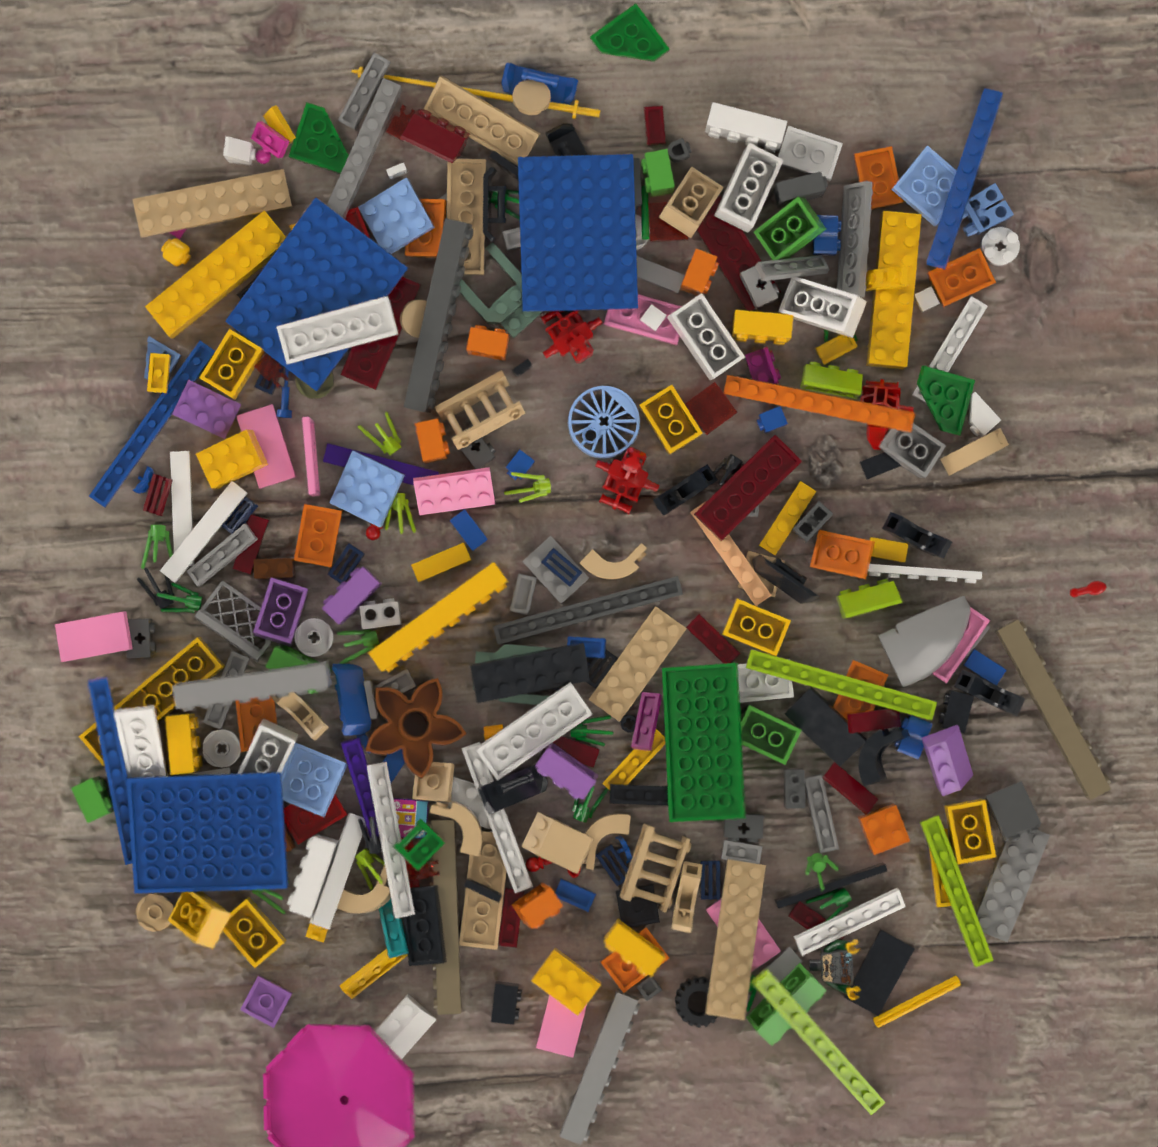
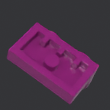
(761, 366)

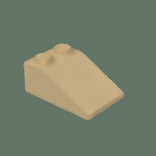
(691, 202)
(557, 842)

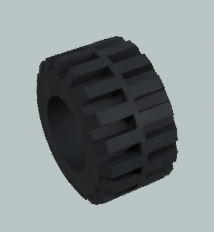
(681, 1002)

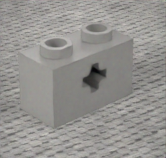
(758, 296)

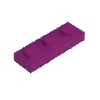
(646, 721)

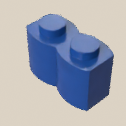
(828, 242)
(913, 745)

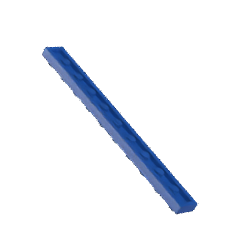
(964, 178)
(151, 425)
(113, 759)

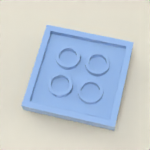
(926, 185)
(396, 216)
(367, 489)
(311, 779)

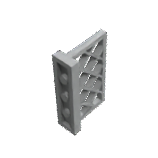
(225, 631)

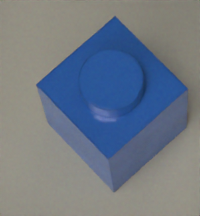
(771, 420)
(520, 463)

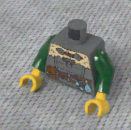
(837, 966)

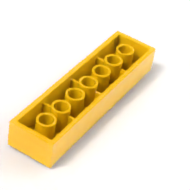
(216, 275)
(894, 306)
(438, 617)
(190, 664)

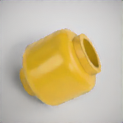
(176, 252)

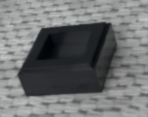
(522, 368)

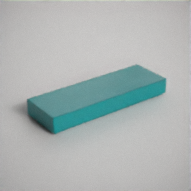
(393, 931)

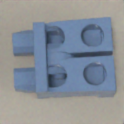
(980, 217)

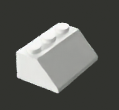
(405, 1025)

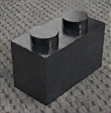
(956, 710)
(504, 1003)

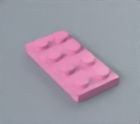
(454, 491)
(765, 946)

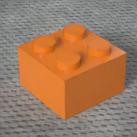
(698, 273)
(488, 343)
(431, 440)
(884, 829)
(537, 906)

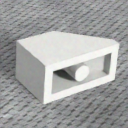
(239, 151)
(981, 416)

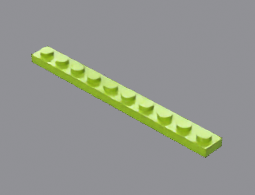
(841, 685)
(818, 1041)

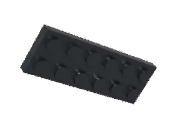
(529, 672)

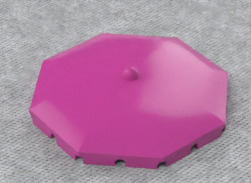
(338, 1091)

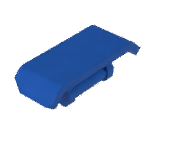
(561, 88)
(352, 699)

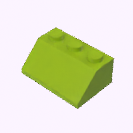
(832, 380)
(868, 598)

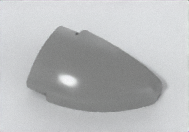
(926, 640)

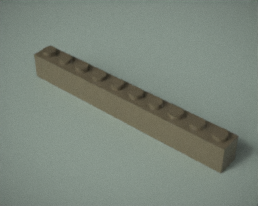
(1053, 710)
(447, 974)

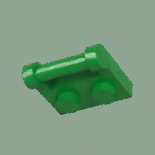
(423, 849)

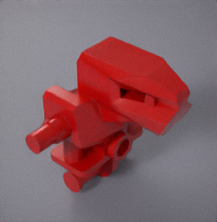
(570, 335)
(882, 394)
(625, 479)

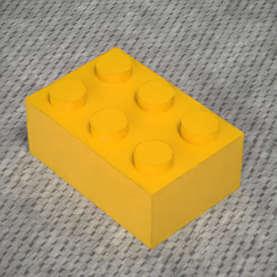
(762, 327)
(232, 364)
(670, 419)
(232, 459)
(756, 627)
(183, 743)
(970, 831)
(199, 918)
(253, 932)
(633, 948)
(566, 981)

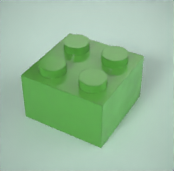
(658, 172)
(93, 798)

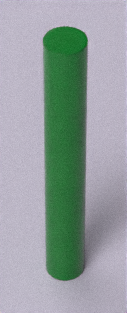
(645, 214)

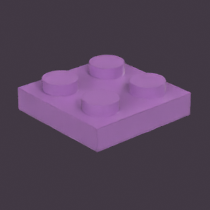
(266, 1001)

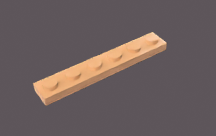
(737, 564)

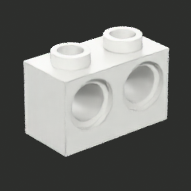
(381, 619)

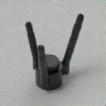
(731, 465)
(159, 601)
(374, 843)

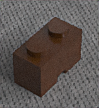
(274, 568)

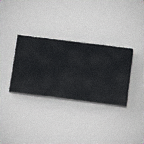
(825, 726)
(424, 928)
(880, 971)

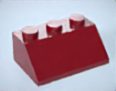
(436, 135)

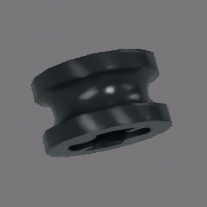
(624, 721)

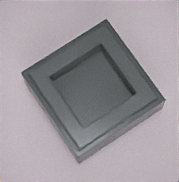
(648, 987)

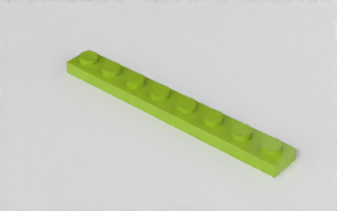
(956, 891)

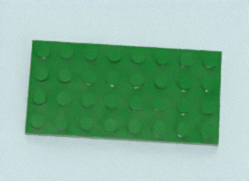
(703, 743)

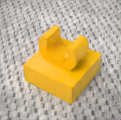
(316, 932)

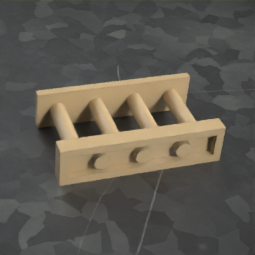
(473, 395)
(636, 871)

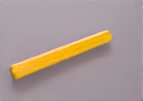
(916, 1001)

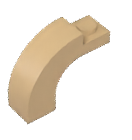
(974, 451)
(607, 570)
(303, 714)
(467, 820)
(603, 826)
(686, 896)
(369, 902)

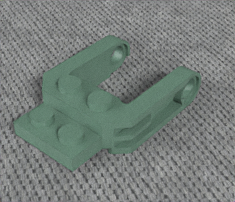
(508, 308)
(507, 651)

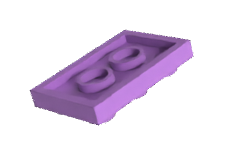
(206, 409)

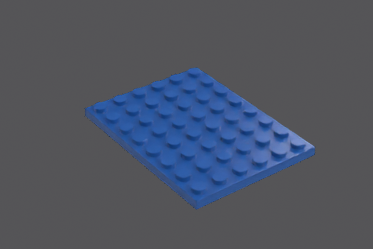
(577, 233)
(314, 272)
(207, 832)

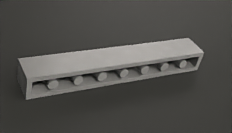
(364, 147)
(252, 685)
(598, 1068)

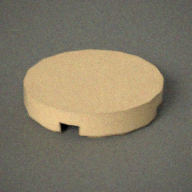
(531, 97)
(412, 317)
(154, 912)

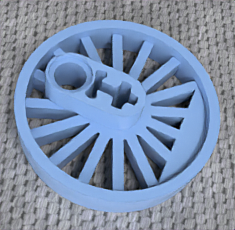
(623, 401)

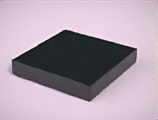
(638, 910)

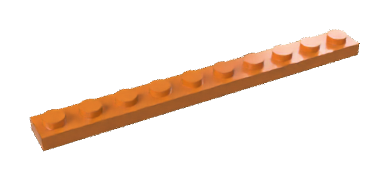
(819, 403)

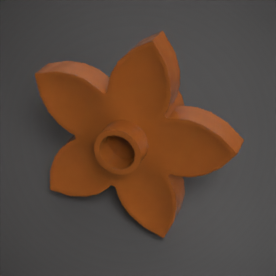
(413, 725)

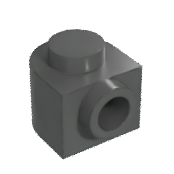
(679, 151)

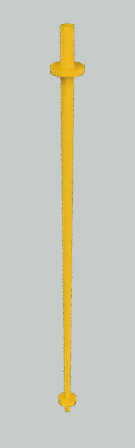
(575, 109)

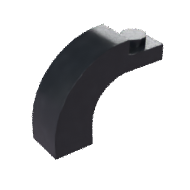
(685, 490)
(916, 536)
(989, 693)
(871, 754)

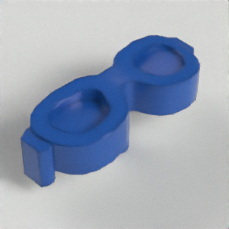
(143, 485)
(625, 848)

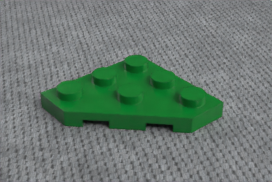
(630, 37)
(318, 141)
(946, 397)

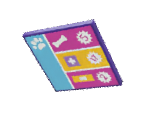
(408, 813)

